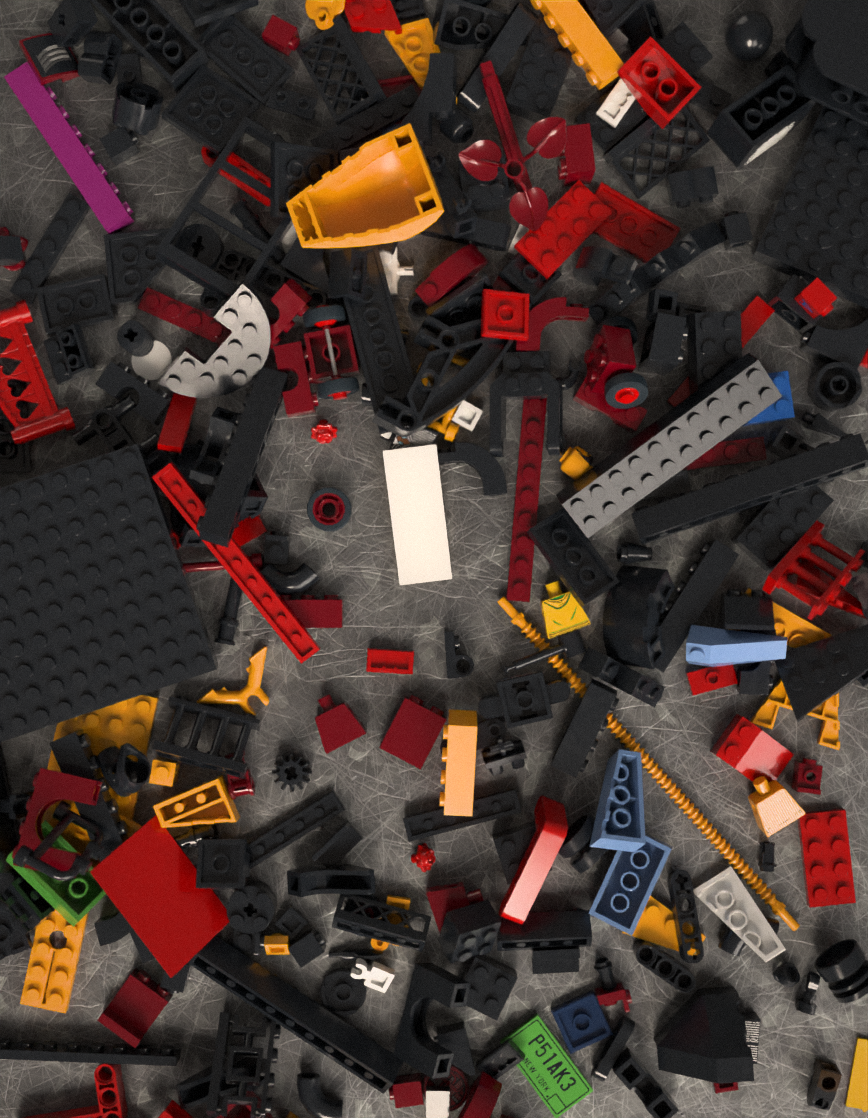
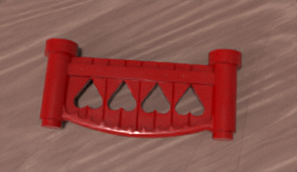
(46, 417)

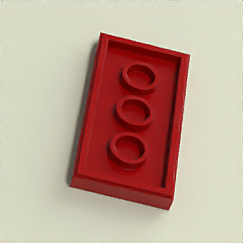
(633, 226)

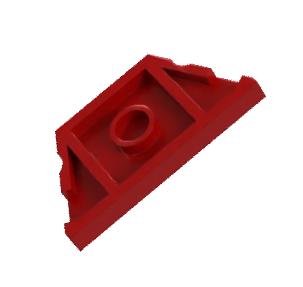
(371, 16)

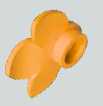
(320, 8)

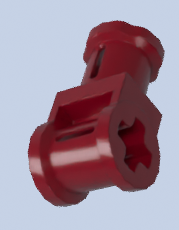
(235, 783)

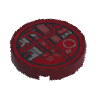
(458, 1086)

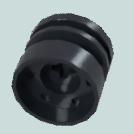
(845, 970)

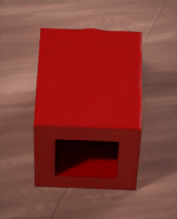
(816, 299)

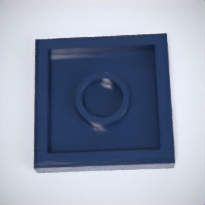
(581, 1021)

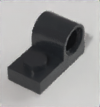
(451, 645)

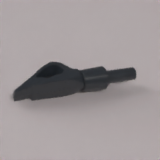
(367, 955)

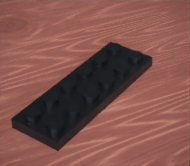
(684, 49)

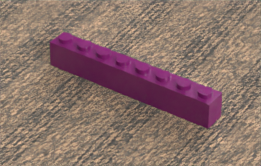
(70, 150)

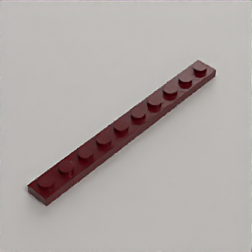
(526, 499)

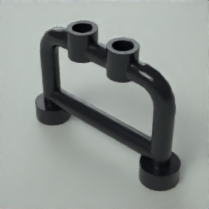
(81, 864)

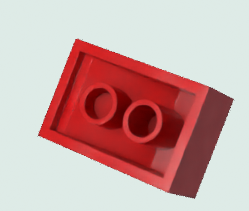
(658, 82)
(751, 750)

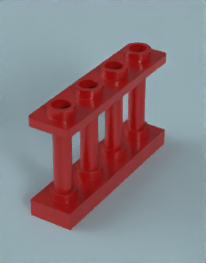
(802, 551)

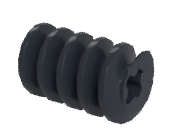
(135, 338)

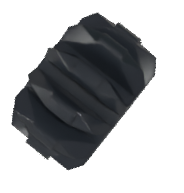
(300, 770)

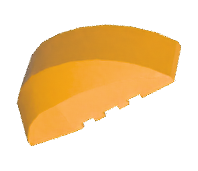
(371, 197)

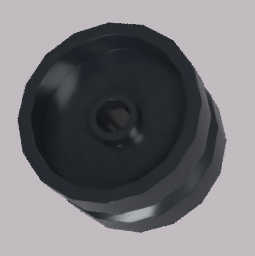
(577, 844)

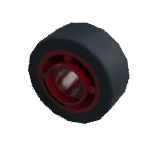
(319, 500)

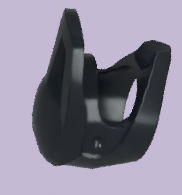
(123, 773)

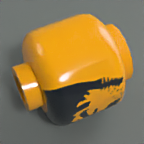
(576, 462)

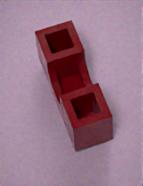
(291, 301)
(300, 399)
(625, 418)

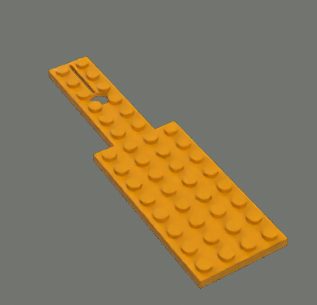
(106, 727)

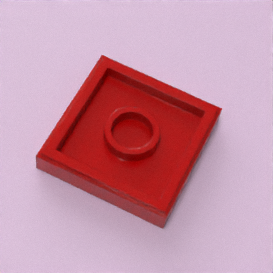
(505, 315)

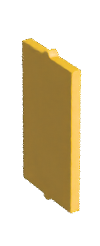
(858, 1080)

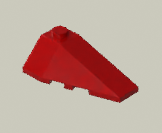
(843, 601)

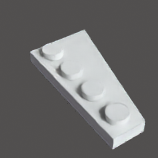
(737, 909)

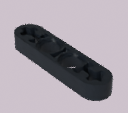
(689, 915)

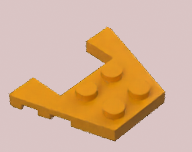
(828, 712)

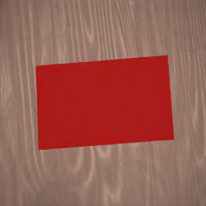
(158, 896)

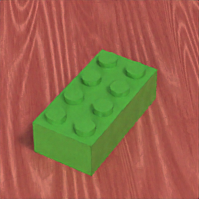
(71, 897)

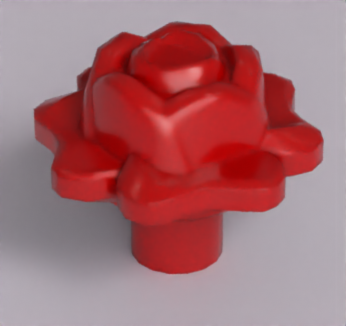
(324, 432)
(424, 857)

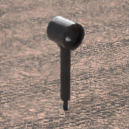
(569, 645)

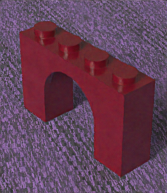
(49, 789)

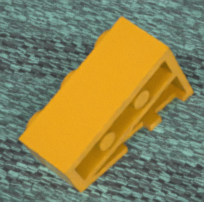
(198, 805)

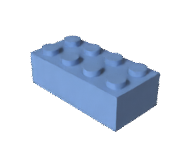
(630, 884)

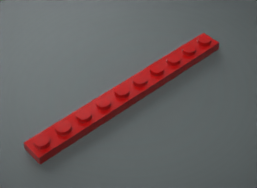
(239, 567)

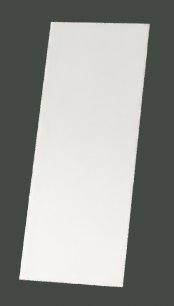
(417, 514)

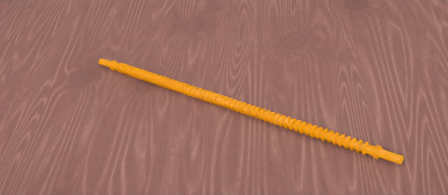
(778, 908)

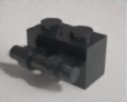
(27, 903)

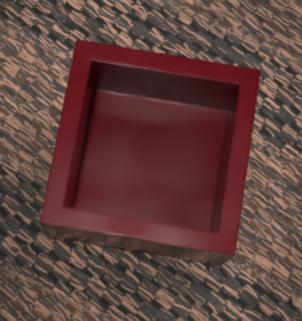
(577, 158)

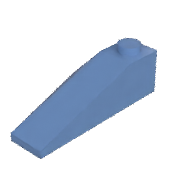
(728, 647)

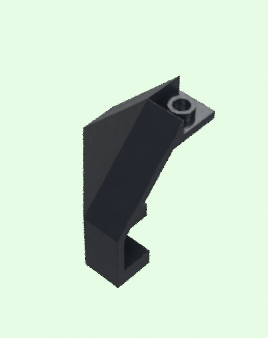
(252, 506)
(707, 1039)

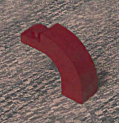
(450, 273)
(544, 314)
(481, 1097)

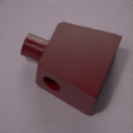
(337, 724)
(450, 897)

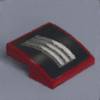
(48, 59)

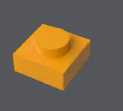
(276, 944)

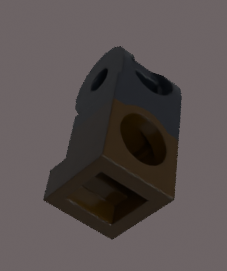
(823, 1085)

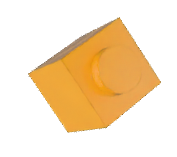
(164, 772)

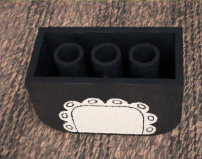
(760, 118)

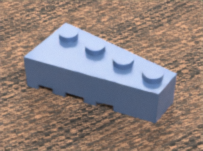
(621, 805)

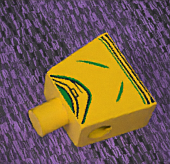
(561, 612)

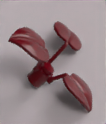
(483, 159)

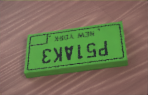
(549, 1066)

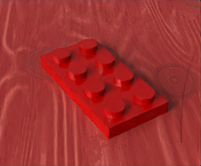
(564, 229)
(826, 858)

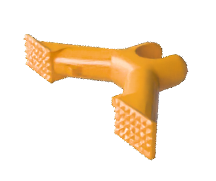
(252, 688)

